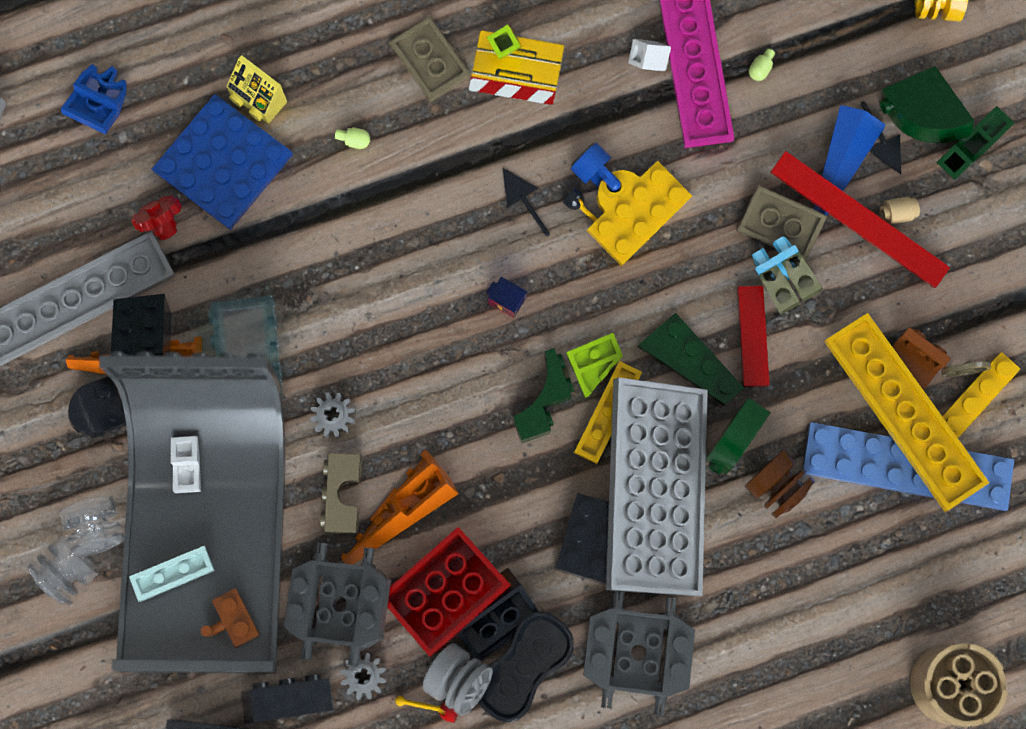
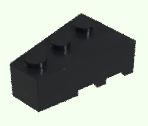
(287, 699)

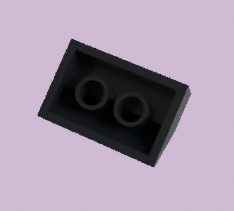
(498, 620)

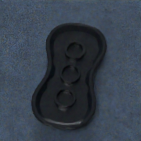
(537, 649)

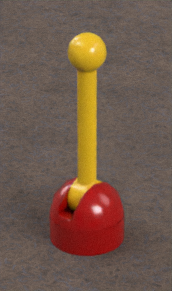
(445, 713)

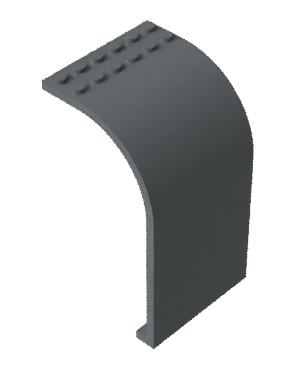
(237, 515)

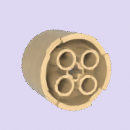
(937, 687)

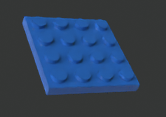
(222, 162)

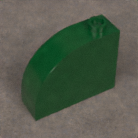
(926, 108)
(736, 437)

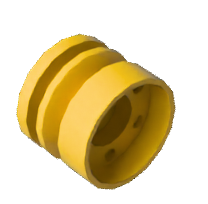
(950, 9)

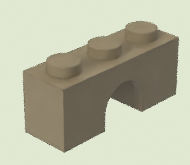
(340, 470)

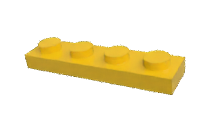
(980, 394)
(600, 425)

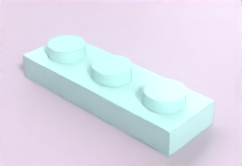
(171, 573)

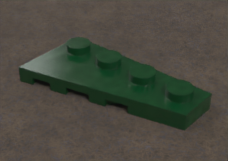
(690, 358)

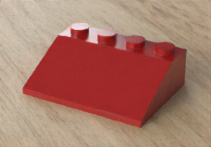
(445, 591)

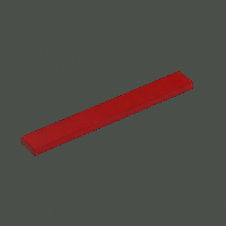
(860, 219)

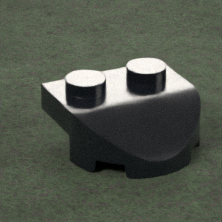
(96, 408)

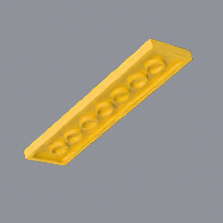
(906, 412)

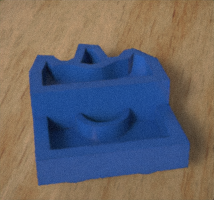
(96, 99)

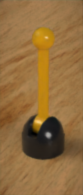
(575, 201)

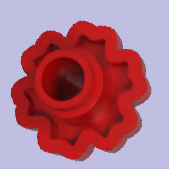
(158, 217)

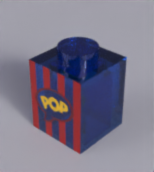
(506, 296)

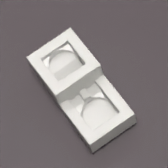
(185, 464)

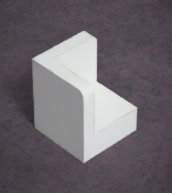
(649, 55)

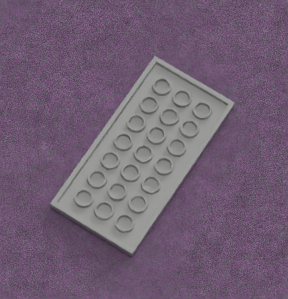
(657, 488)

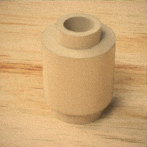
(899, 210)

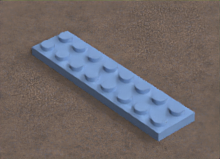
(880, 463)

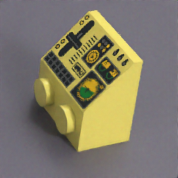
(255, 91)

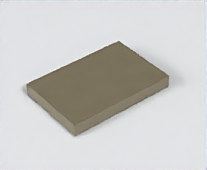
(429, 59)
(775, 216)

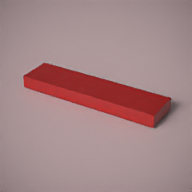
(753, 336)

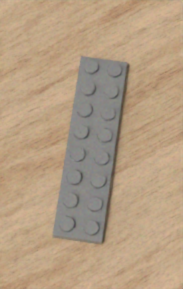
(81, 295)

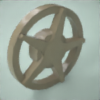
(966, 369)

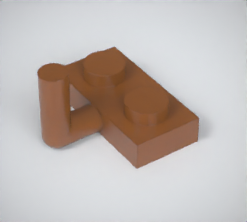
(233, 618)

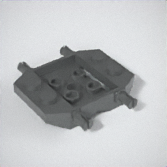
(366, 599)
(640, 675)

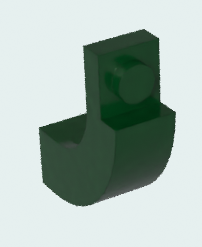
(972, 147)

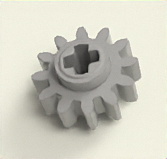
(328, 407)
(368, 685)

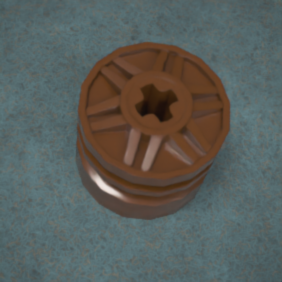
(780, 484)

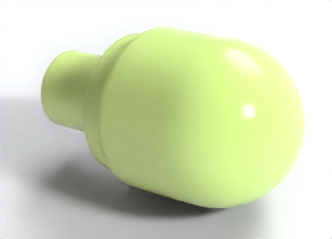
(761, 65)
(354, 137)

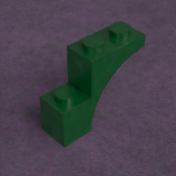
(557, 389)

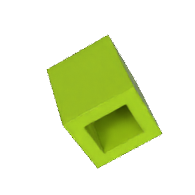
(504, 41)

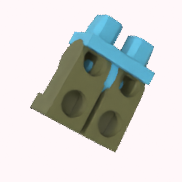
(782, 268)

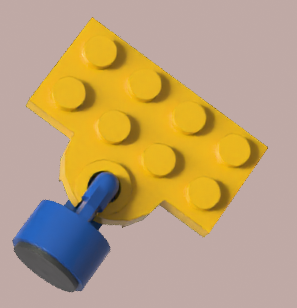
(630, 204)

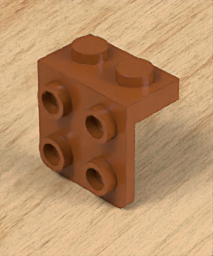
(920, 356)

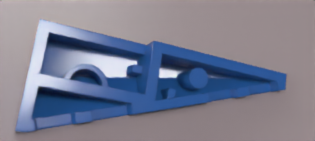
(850, 143)

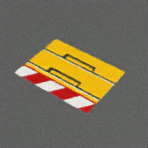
(523, 75)

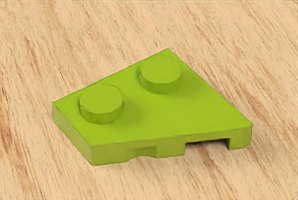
(594, 361)

